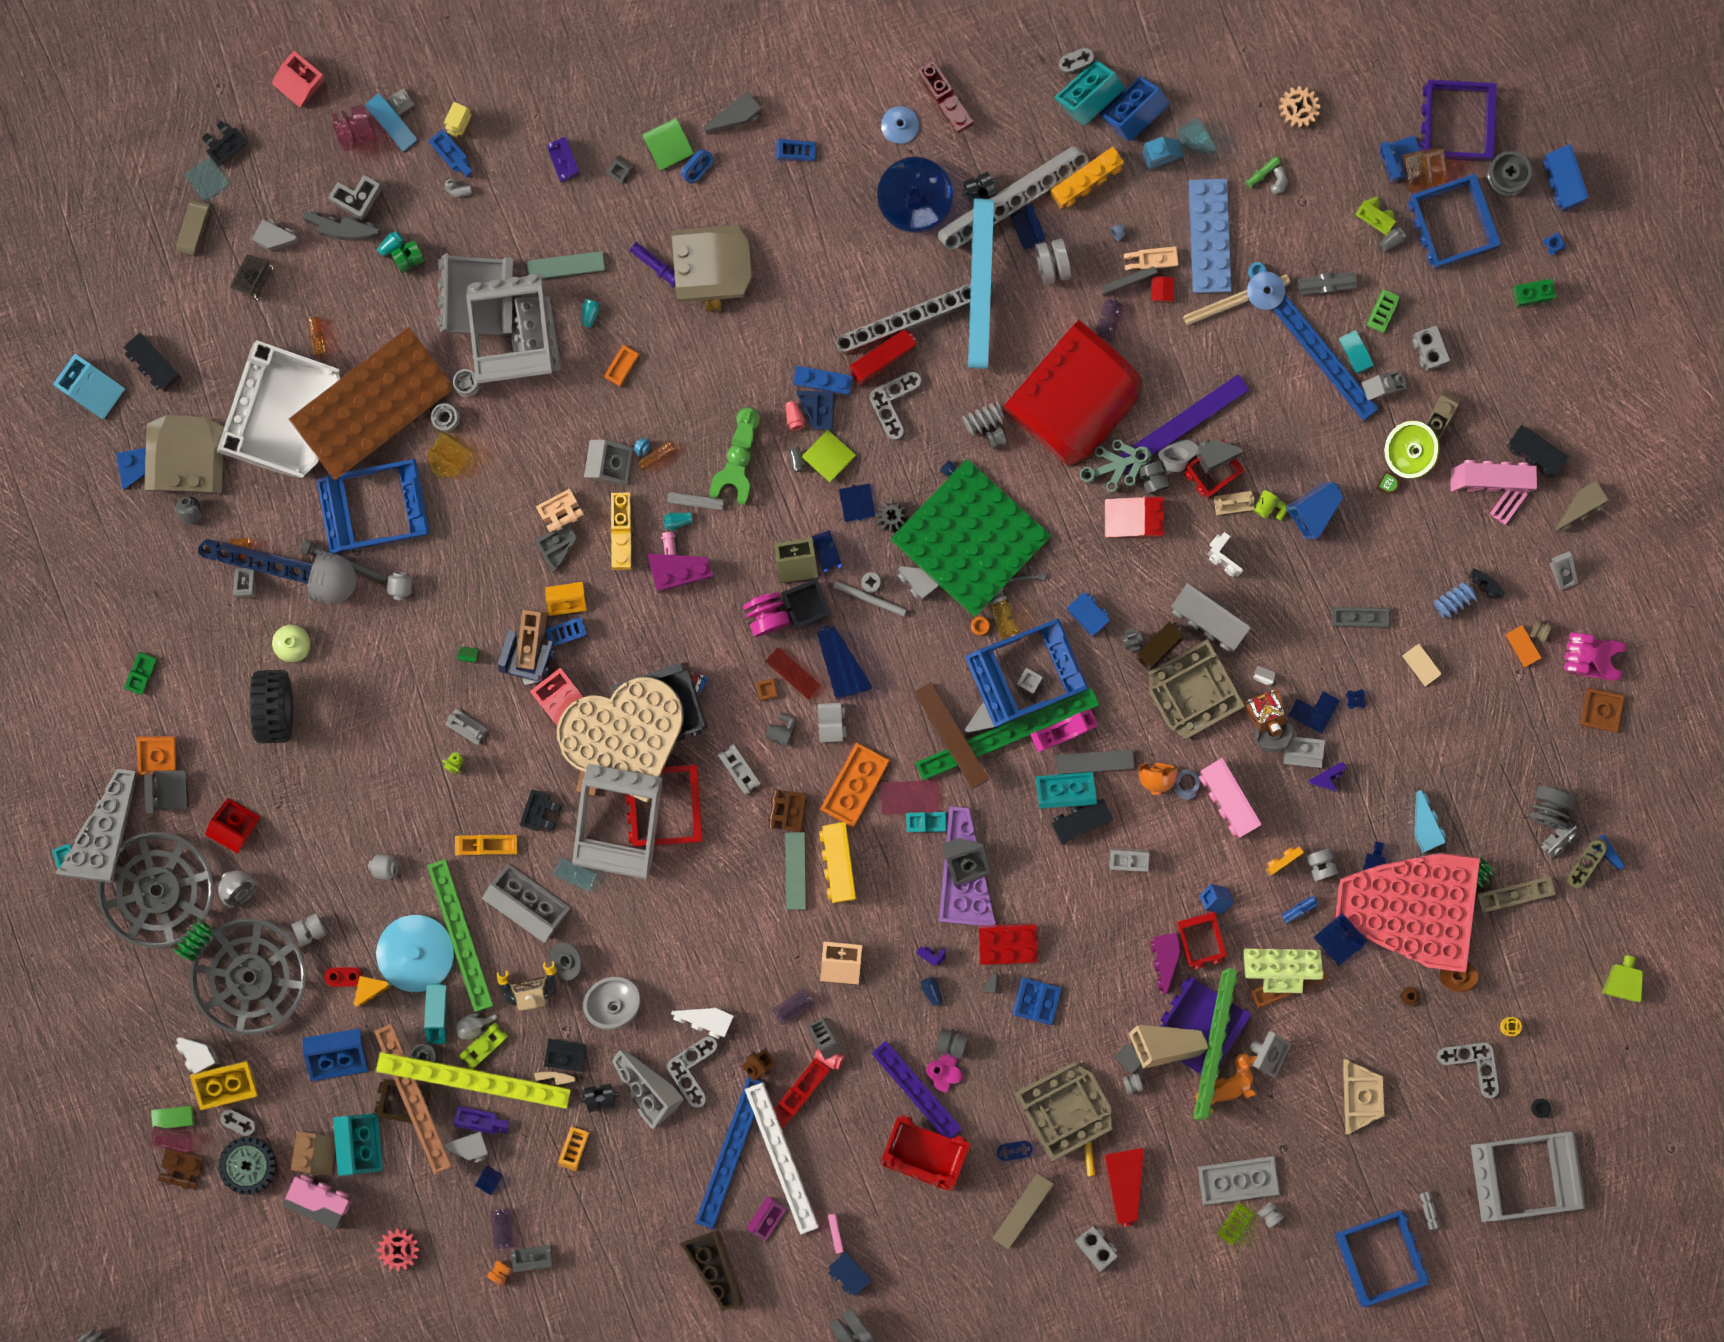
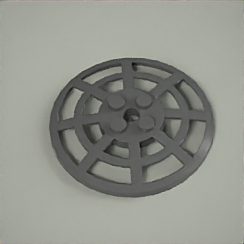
(143, 890)
(236, 982)

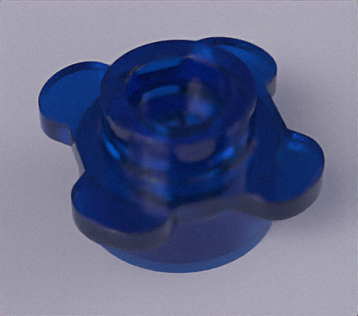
(1360, 702)

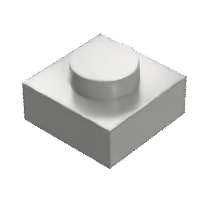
(1029, 680)

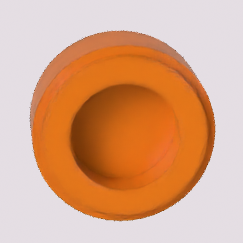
(980, 626)

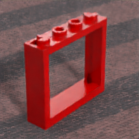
(697, 838)

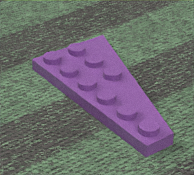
(968, 901)

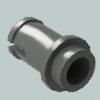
(796, 459)

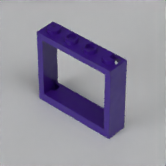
(1489, 89)

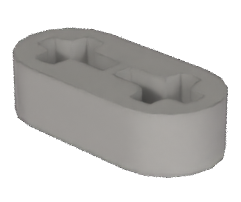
(1078, 64)
(235, 1126)

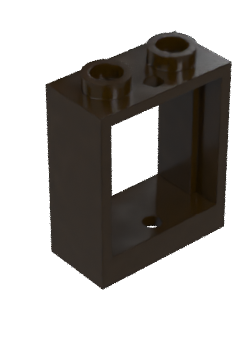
(1159, 645)
(380, 1105)

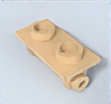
(1234, 503)

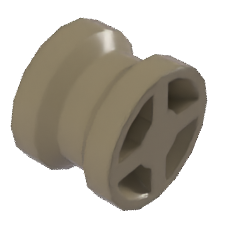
(1540, 630)

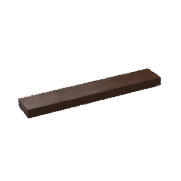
(951, 735)

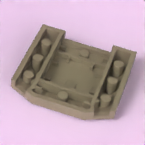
(711, 263)
(183, 455)
(1193, 690)
(1066, 1110)

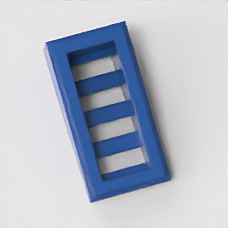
(795, 157)
(571, 623)
(1610, 854)

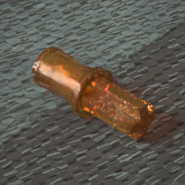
(316, 335)
(656, 455)

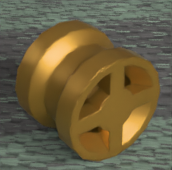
(712, 304)

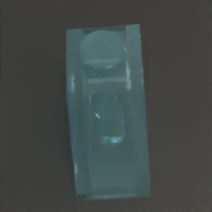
(1195, 137)

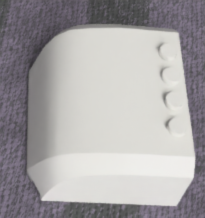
(270, 392)

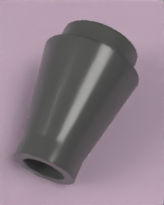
(1393, 238)

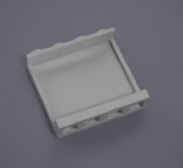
(491, 315)

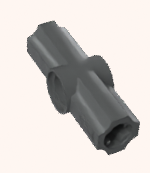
(1327, 283)

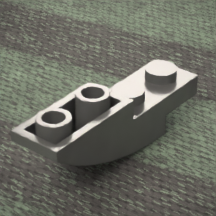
(349, 229)

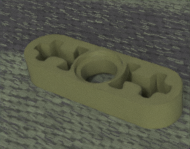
(1584, 876)

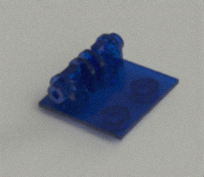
(1340, 939)

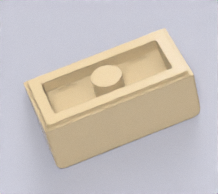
(1421, 665)

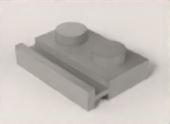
(1305, 752)

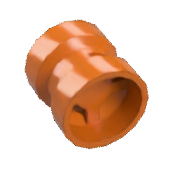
(496, 1276)

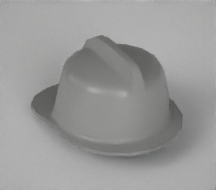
(1177, 455)

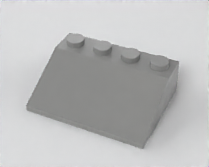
(1209, 618)

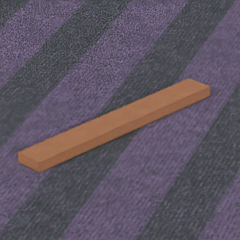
(416, 1105)

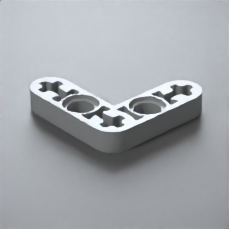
(888, 397)
(1480, 1062)
(686, 1064)

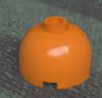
(1158, 777)

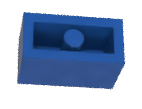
(1088, 613)

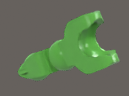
(738, 456)

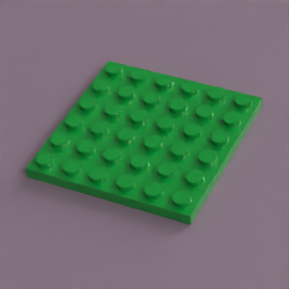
(970, 538)

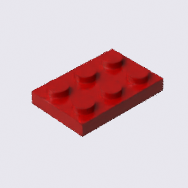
(1008, 944)

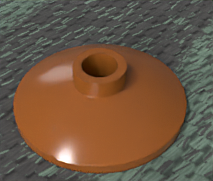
(1459, 981)

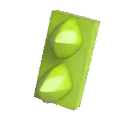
(1371, 214)

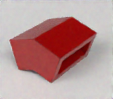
(1162, 289)

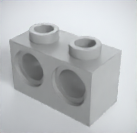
(1436, 347)
(1092, 1251)

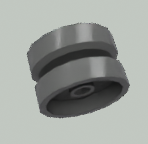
(1517, 166)
(851, 1332)

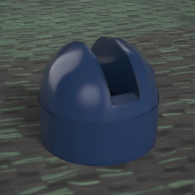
(948, 468)

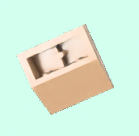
(841, 963)

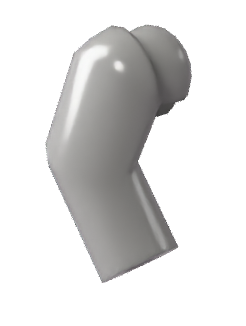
(1281, 181)

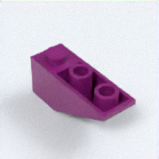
(1167, 953)

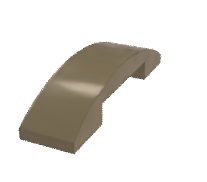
(1516, 894)

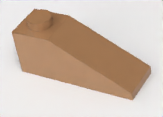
(530, 638)

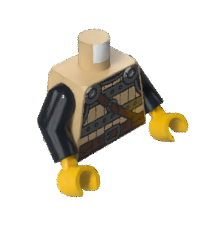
(530, 992)

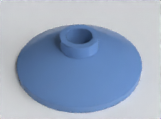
(900, 134)
(1256, 293)

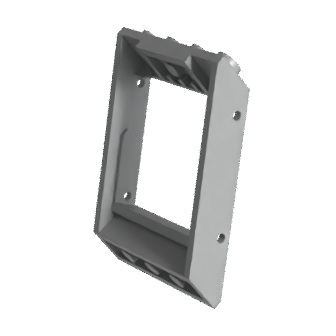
(516, 363)
(611, 856)
(1564, 1170)

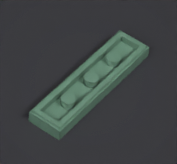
(567, 265)
(795, 871)

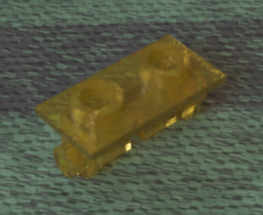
(1001, 613)

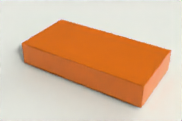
(621, 365)
(1523, 646)

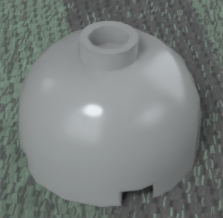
(236, 887)

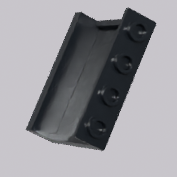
(681, 681)

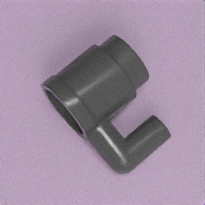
(780, 734)

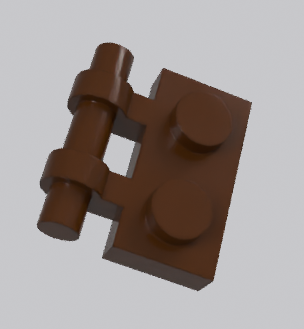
(793, 810)
(180, 1162)

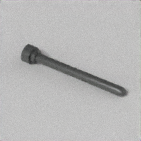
(309, 548)

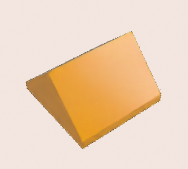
(369, 989)

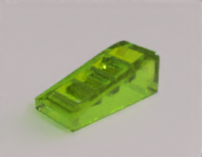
(1225, 1237)

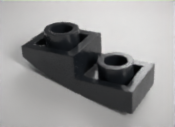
(1491, 588)

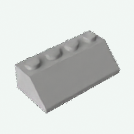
(526, 903)

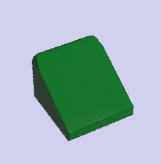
(468, 654)

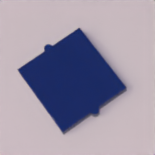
(857, 502)

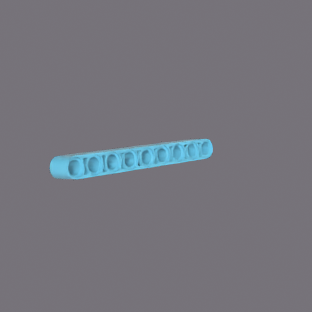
(980, 283)

